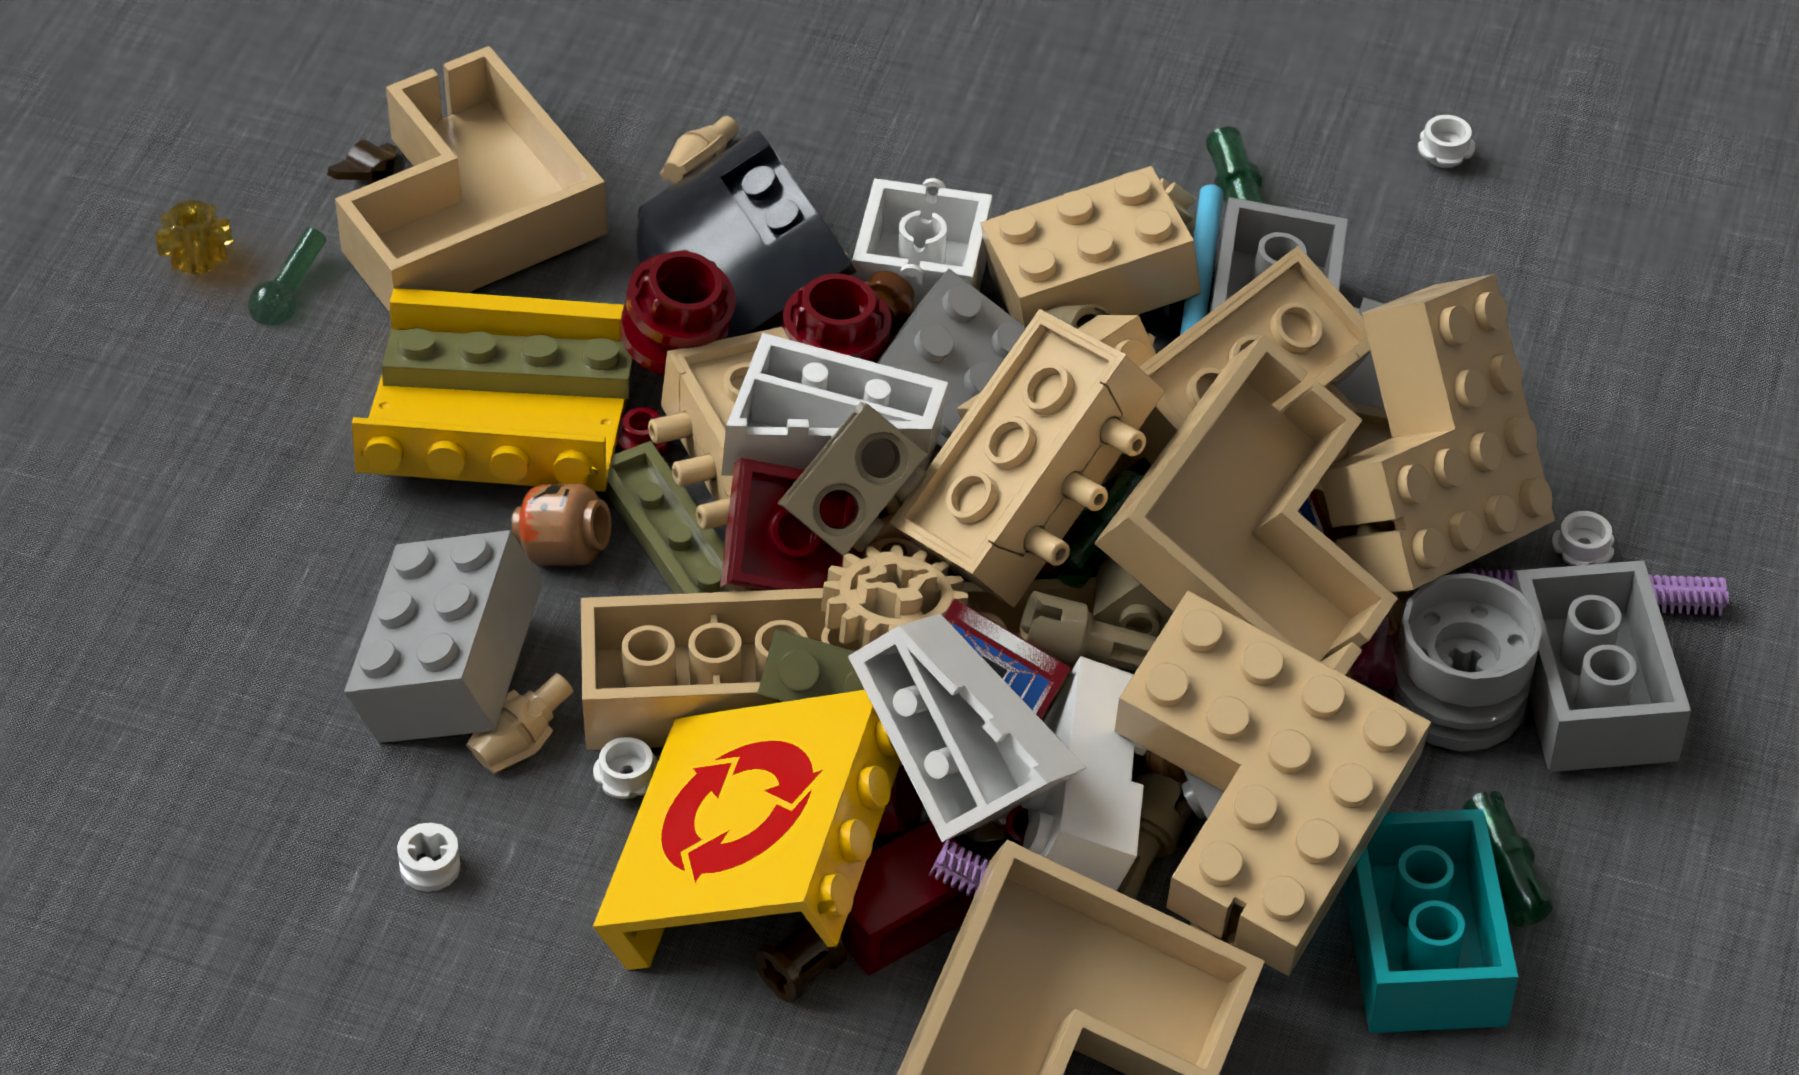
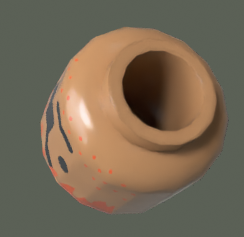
(562, 525)

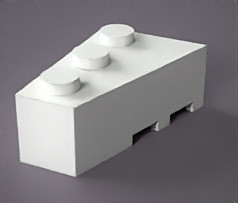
(804, 393)
(958, 726)
(1096, 814)

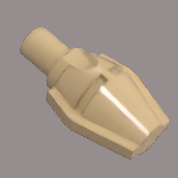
(698, 148)
(521, 726)

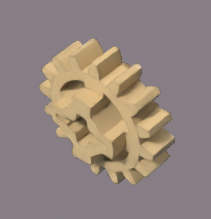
(886, 591)

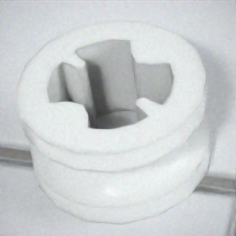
(425, 873)

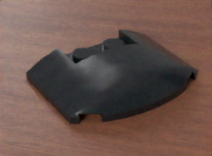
(752, 224)

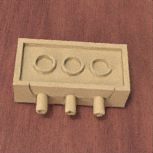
(1288, 305)
(698, 401)
(1029, 458)

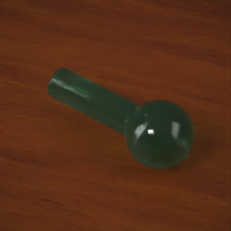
(275, 300)

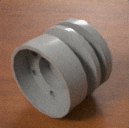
(1467, 659)

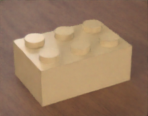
(1094, 246)

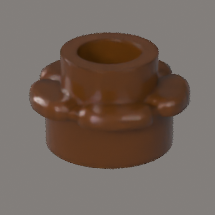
(896, 293)

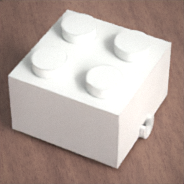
(922, 234)

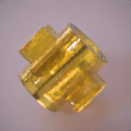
(193, 237)

